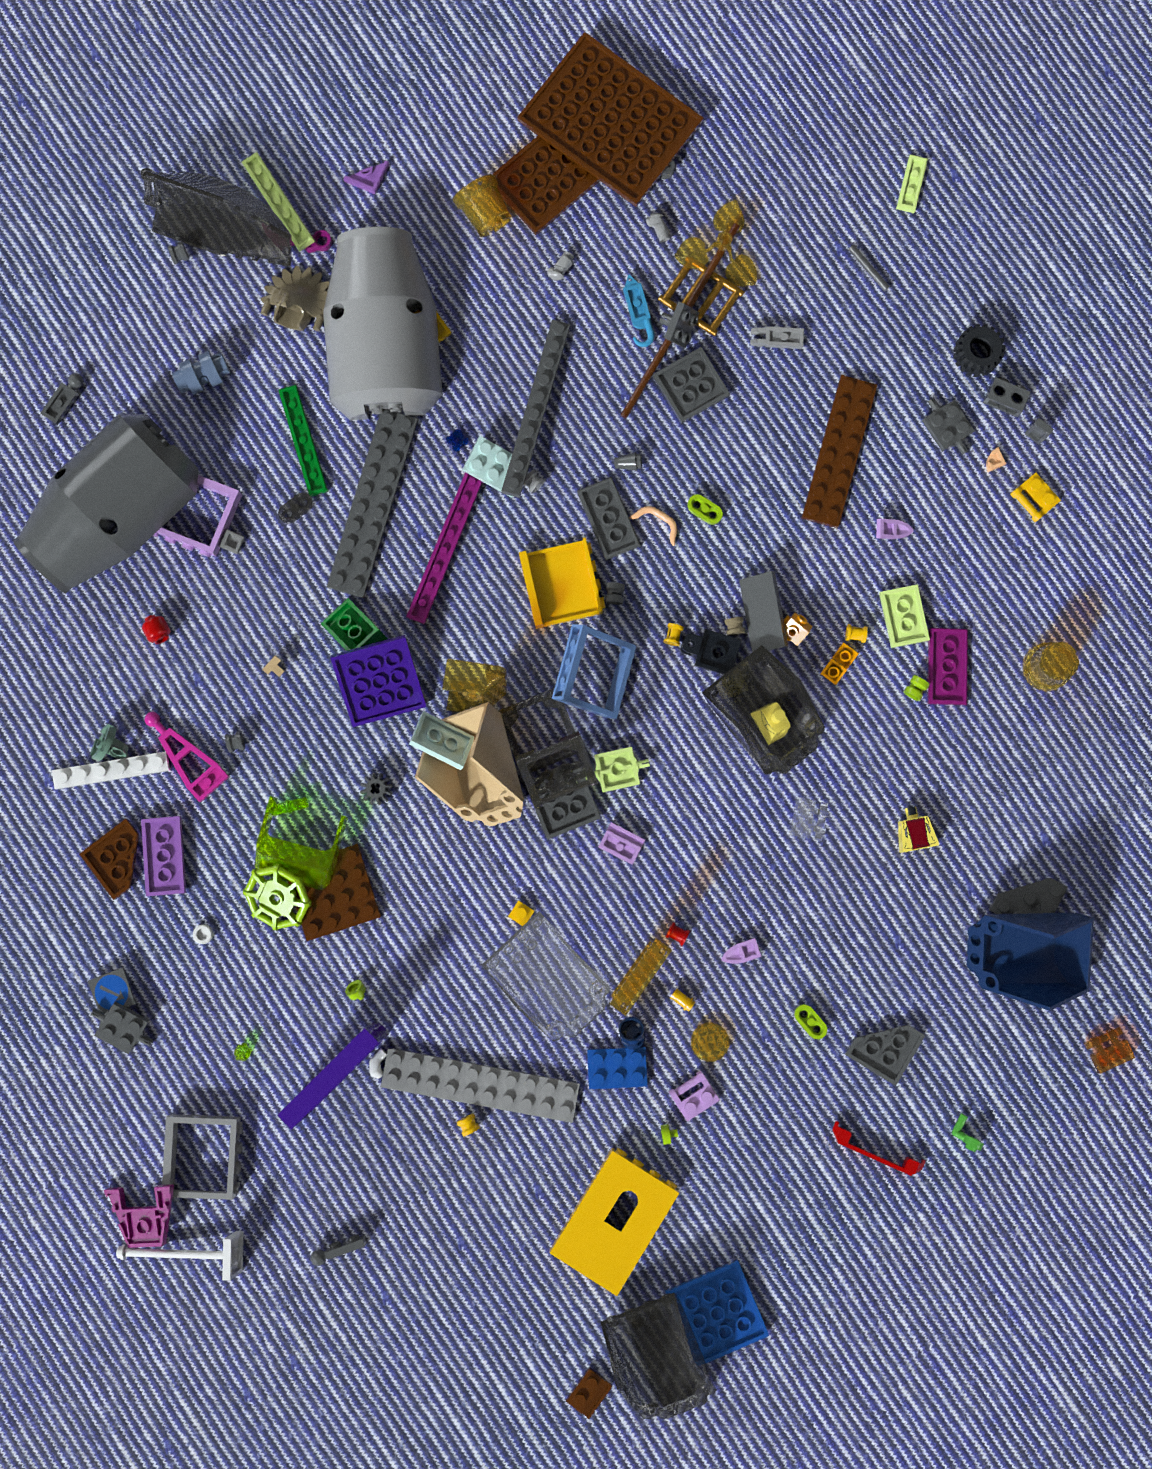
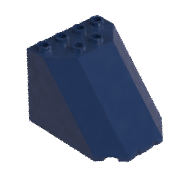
(1033, 956)

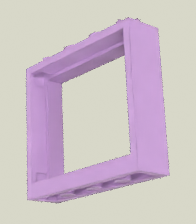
(205, 550)

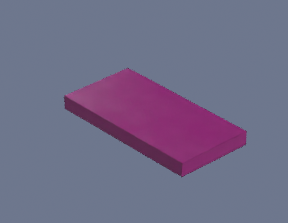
(947, 666)

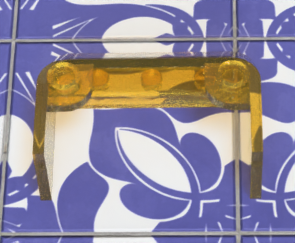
(473, 684)

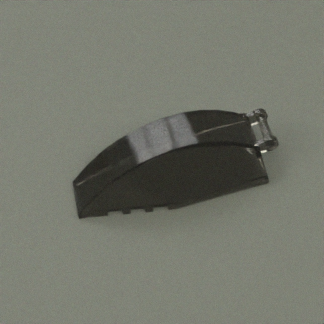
(215, 216)

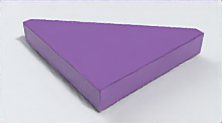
(369, 178)

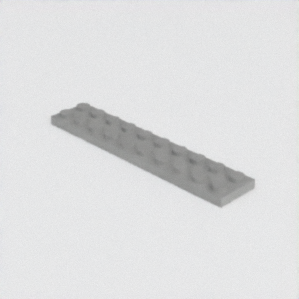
(480, 1085)

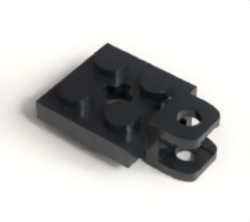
(703, 649)

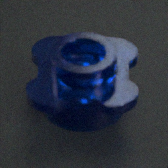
(457, 434)

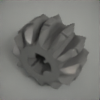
(383, 789)

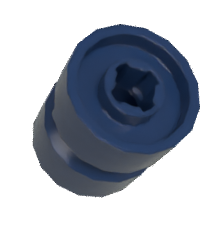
(632, 1033)

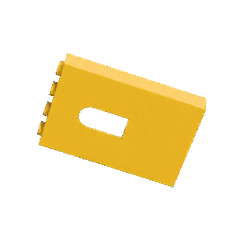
(596, 1246)

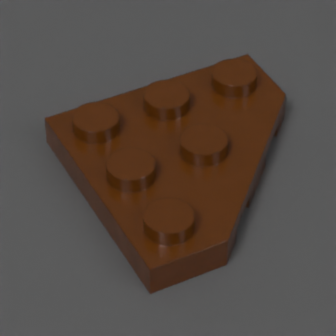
(113, 858)

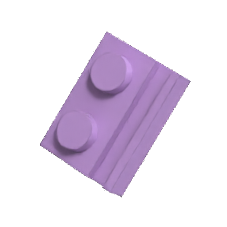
(621, 843)

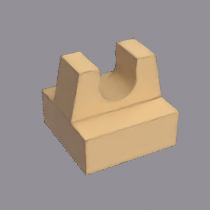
(273, 666)

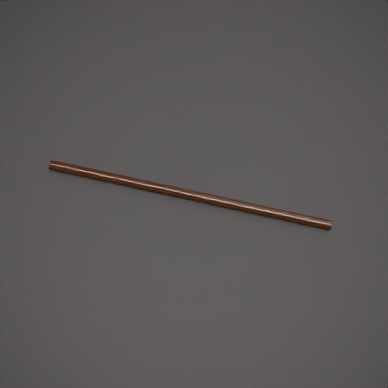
(665, 345)

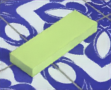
(911, 183)

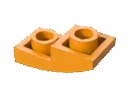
(839, 663)

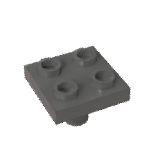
(680, 324)

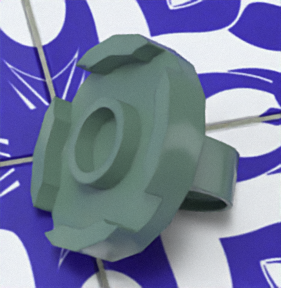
(108, 745)

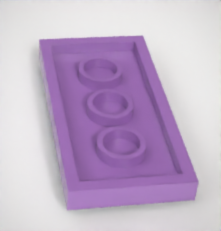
(163, 856)

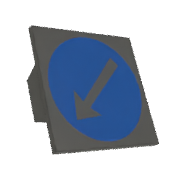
(111, 988)

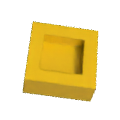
(521, 913)

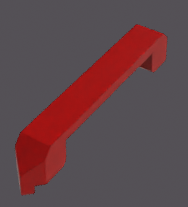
(908, 1167)

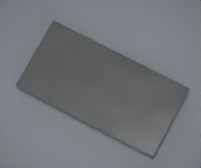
(608, 518)
(763, 611)

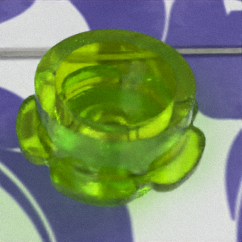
(242, 1052)

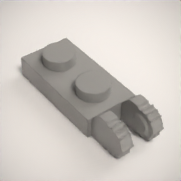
(778, 337)

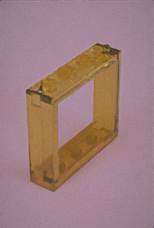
(639, 975)

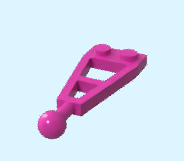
(204, 784)

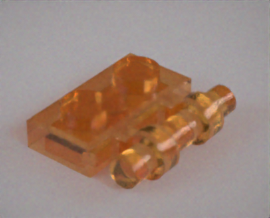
(1112, 1055)

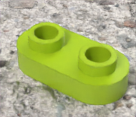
(706, 507)
(810, 1021)

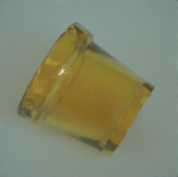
(483, 205)
(1050, 665)

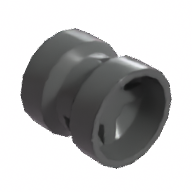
(614, 593)

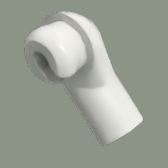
(374, 1064)

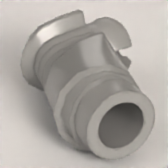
(660, 227)
(561, 267)

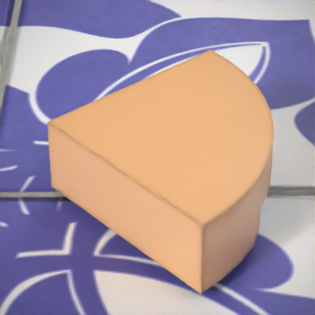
(995, 460)

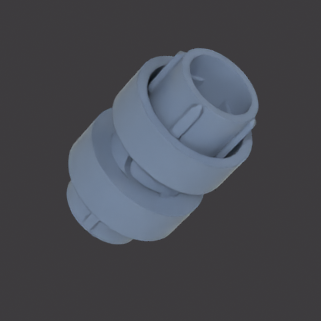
(194, 375)

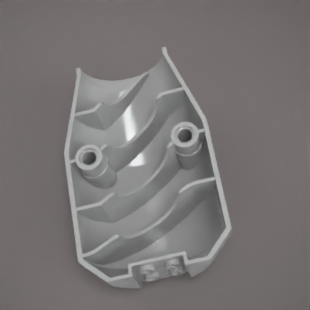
(379, 348)

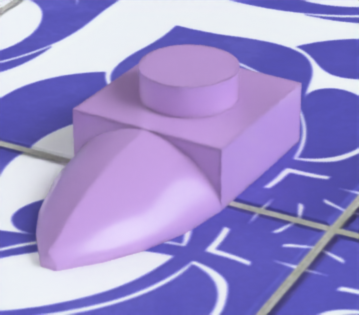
(892, 529)
(742, 952)

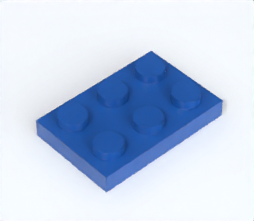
(617, 1068)

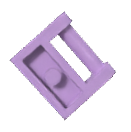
(697, 1101)

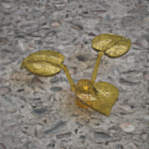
(693, 252)

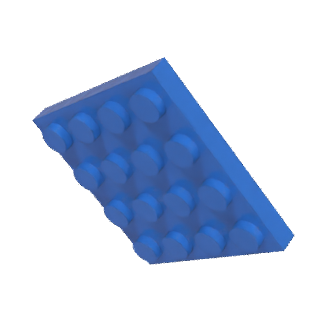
(721, 1311)

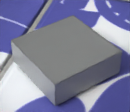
(231, 541)

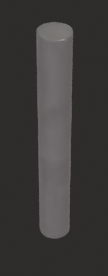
(869, 268)

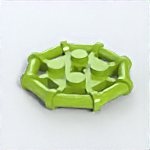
(283, 890)

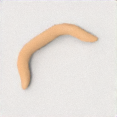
(660, 514)

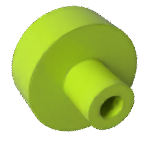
(355, 990)
(668, 1134)

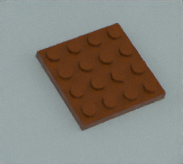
(344, 901)

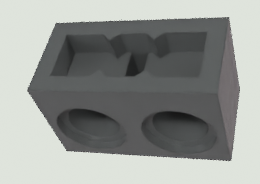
(1005, 402)

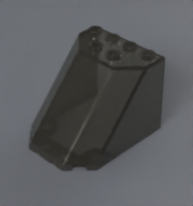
(759, 682)
(657, 1359)

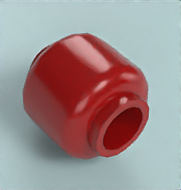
(156, 629)

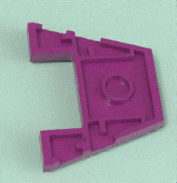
(143, 1225)

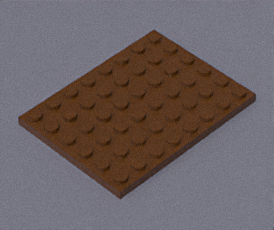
(610, 119)

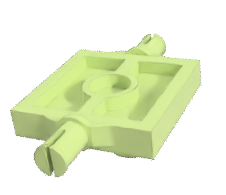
(618, 769)

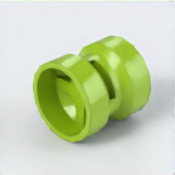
(916, 688)

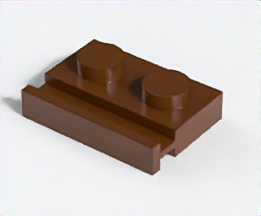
(589, 1393)

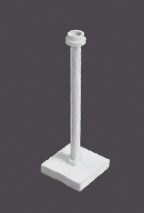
(231, 1254)

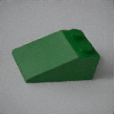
(352, 627)

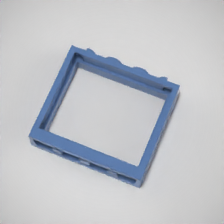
(570, 667)

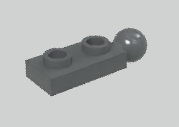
(62, 399)
(337, 1248)

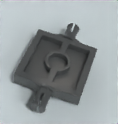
(948, 425)
(121, 1027)

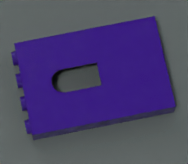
(333, 1074)

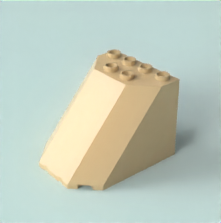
(488, 782)

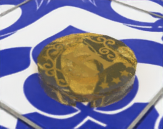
(709, 1042)

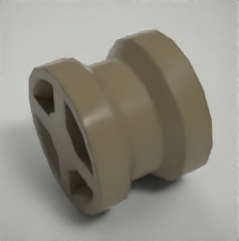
(734, 626)

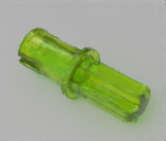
(290, 806)

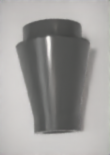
(630, 462)

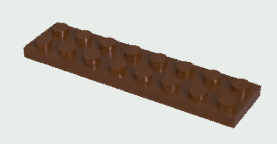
(839, 451)

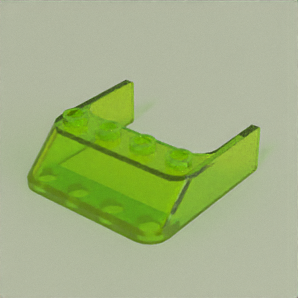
(303, 861)

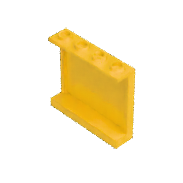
(562, 583)

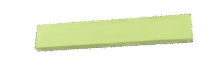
(278, 201)

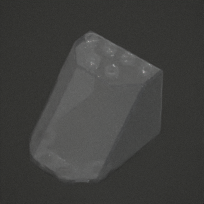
(548, 979)

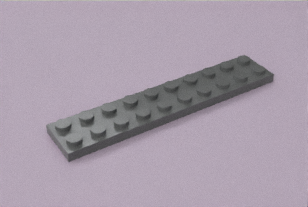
(372, 503)

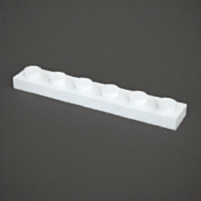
(111, 770)

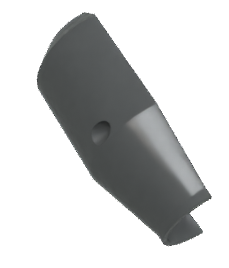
(107, 501)

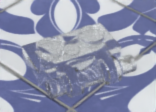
(803, 817)

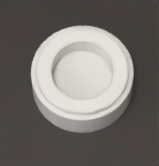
(203, 934)

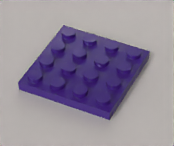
(378, 681)

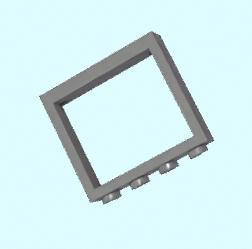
(235, 1149)

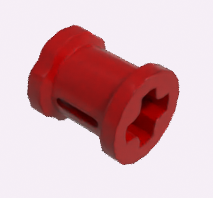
(677, 934)

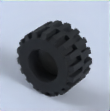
(987, 338)

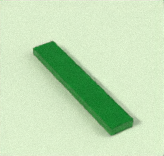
(303, 440)

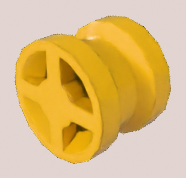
(468, 1125)

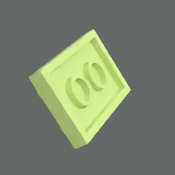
(904, 616)

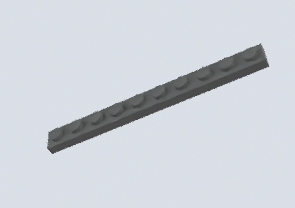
(535, 409)

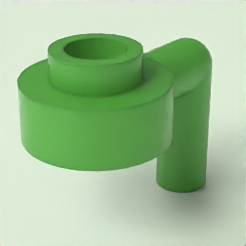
(971, 1143)

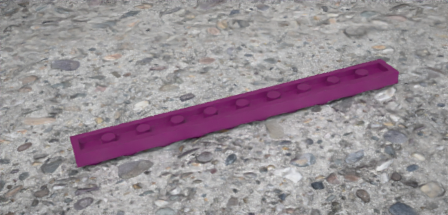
(444, 549)

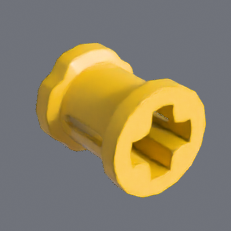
(856, 633)
(673, 634)

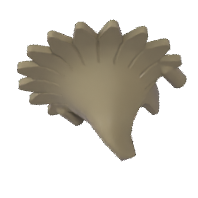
(296, 299)

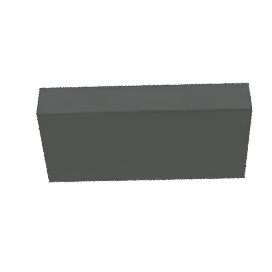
(1039, 431)

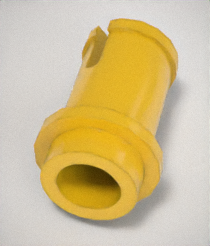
(683, 1000)

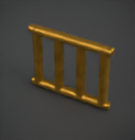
(721, 282)

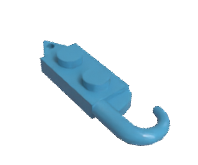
(638, 310)

